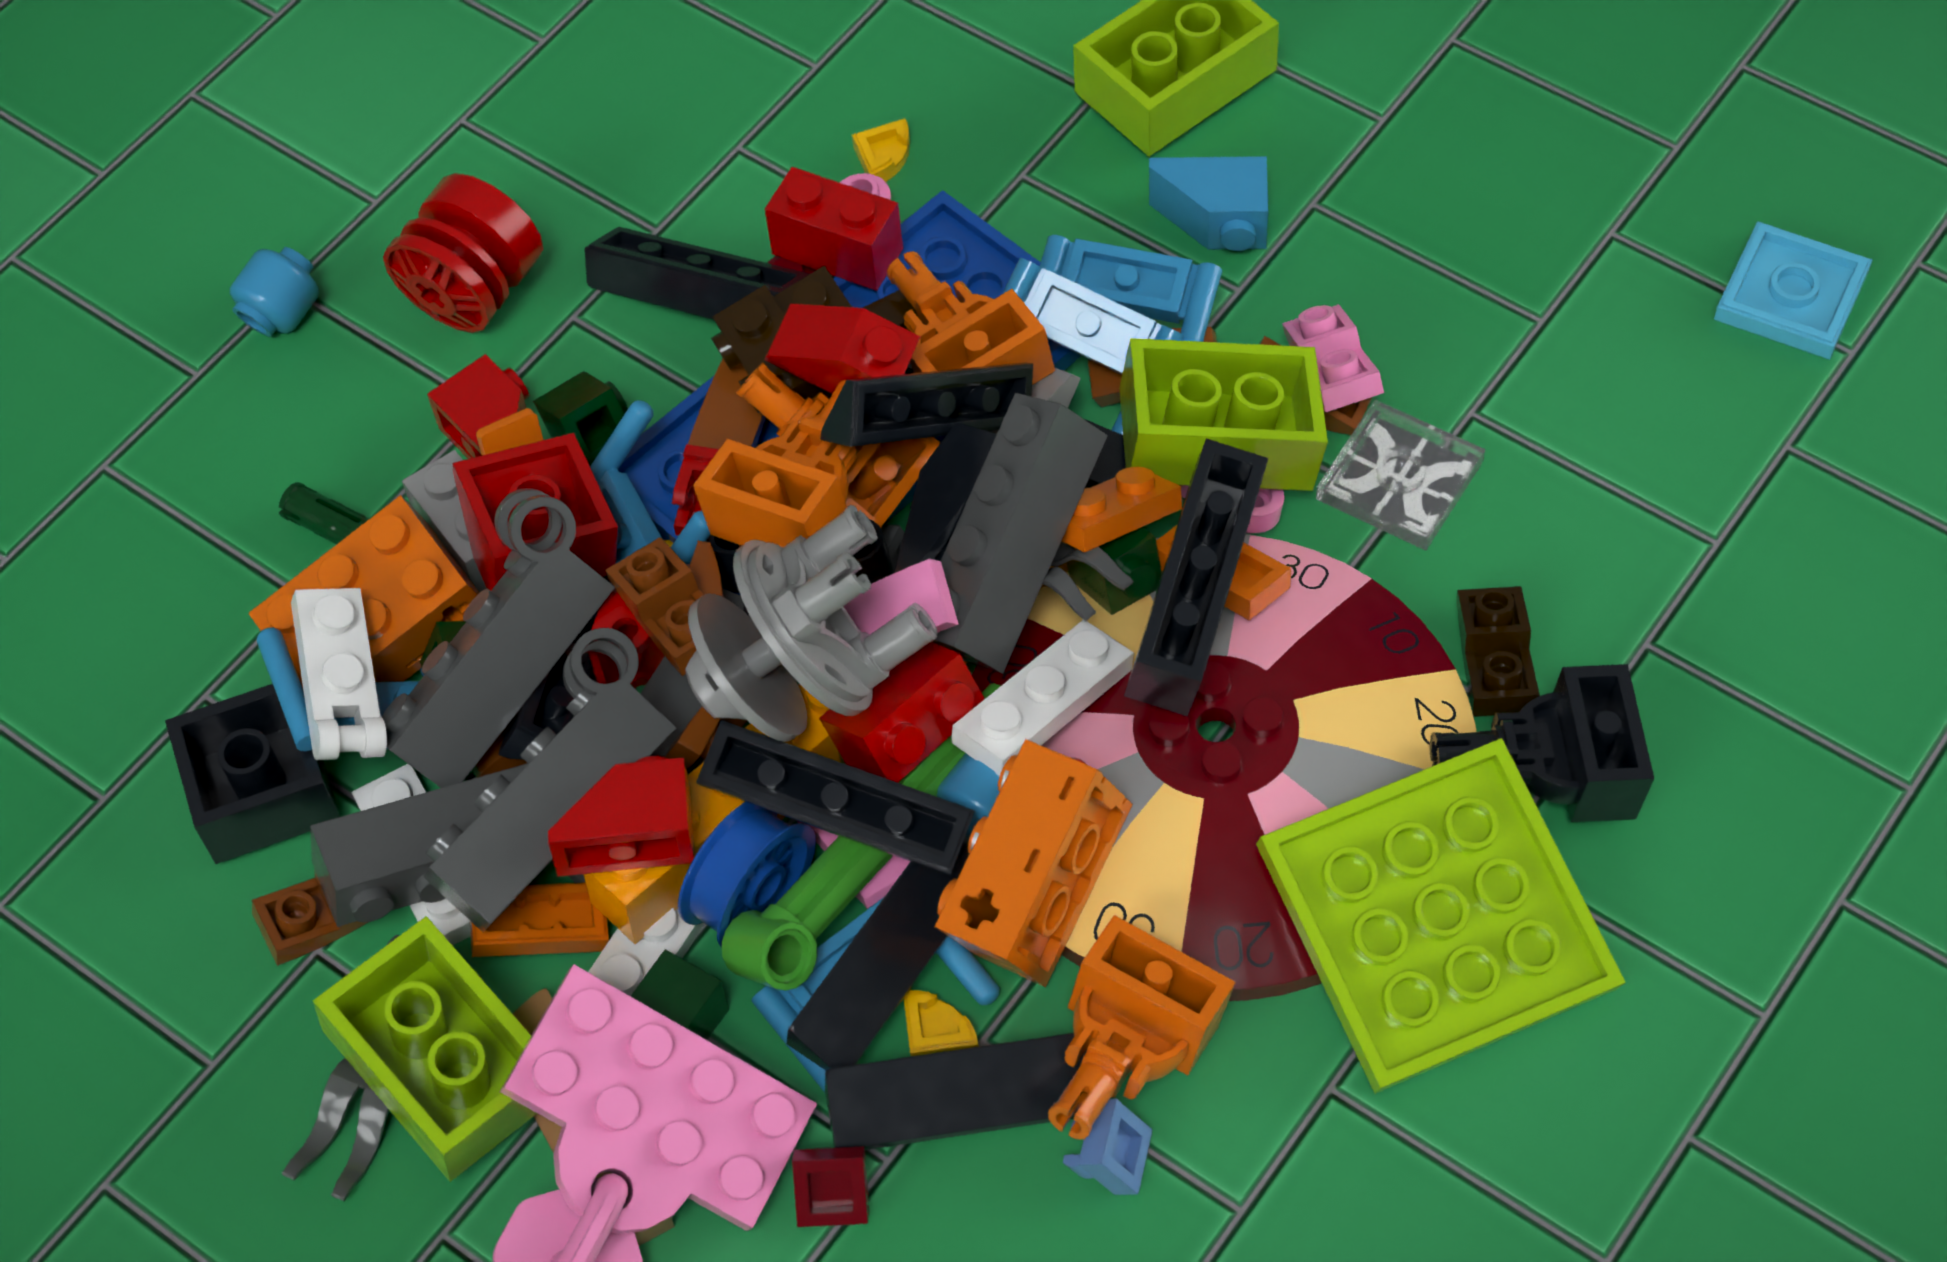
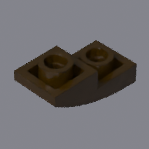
(1496, 649)

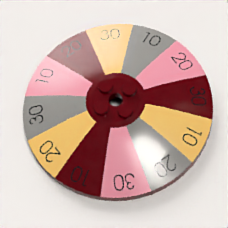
(1324, 705)

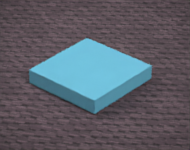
(1793, 290)

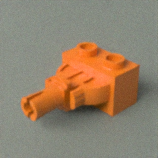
(967, 328)
(880, 472)
(778, 487)
(1135, 1012)

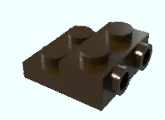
(754, 320)

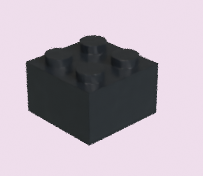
(247, 776)

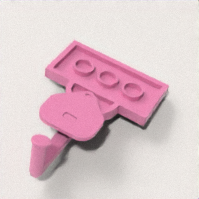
(652, 1109)

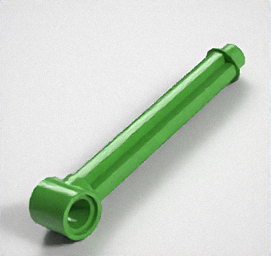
(780, 942)

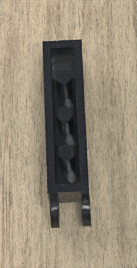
(1196, 577)

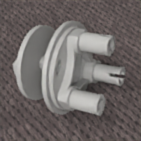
(797, 632)

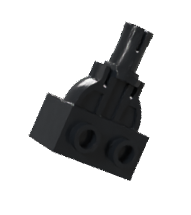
(1573, 744)

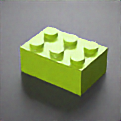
(1173, 64)
(1224, 392)
(430, 1045)

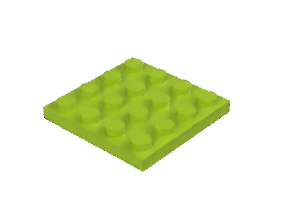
(1439, 914)

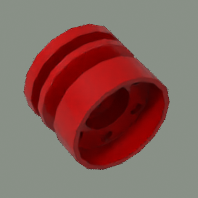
(463, 252)

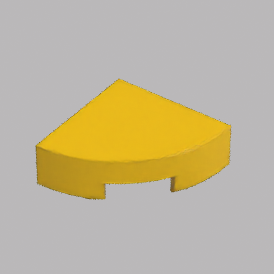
(883, 148)
(936, 1025)

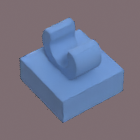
(1114, 1150)

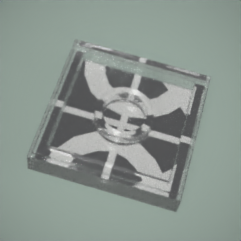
(1400, 474)

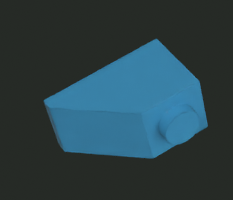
(1213, 199)

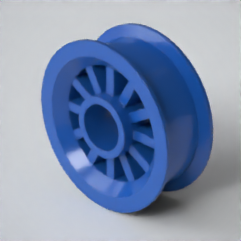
(744, 867)

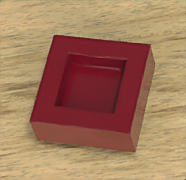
(830, 1186)

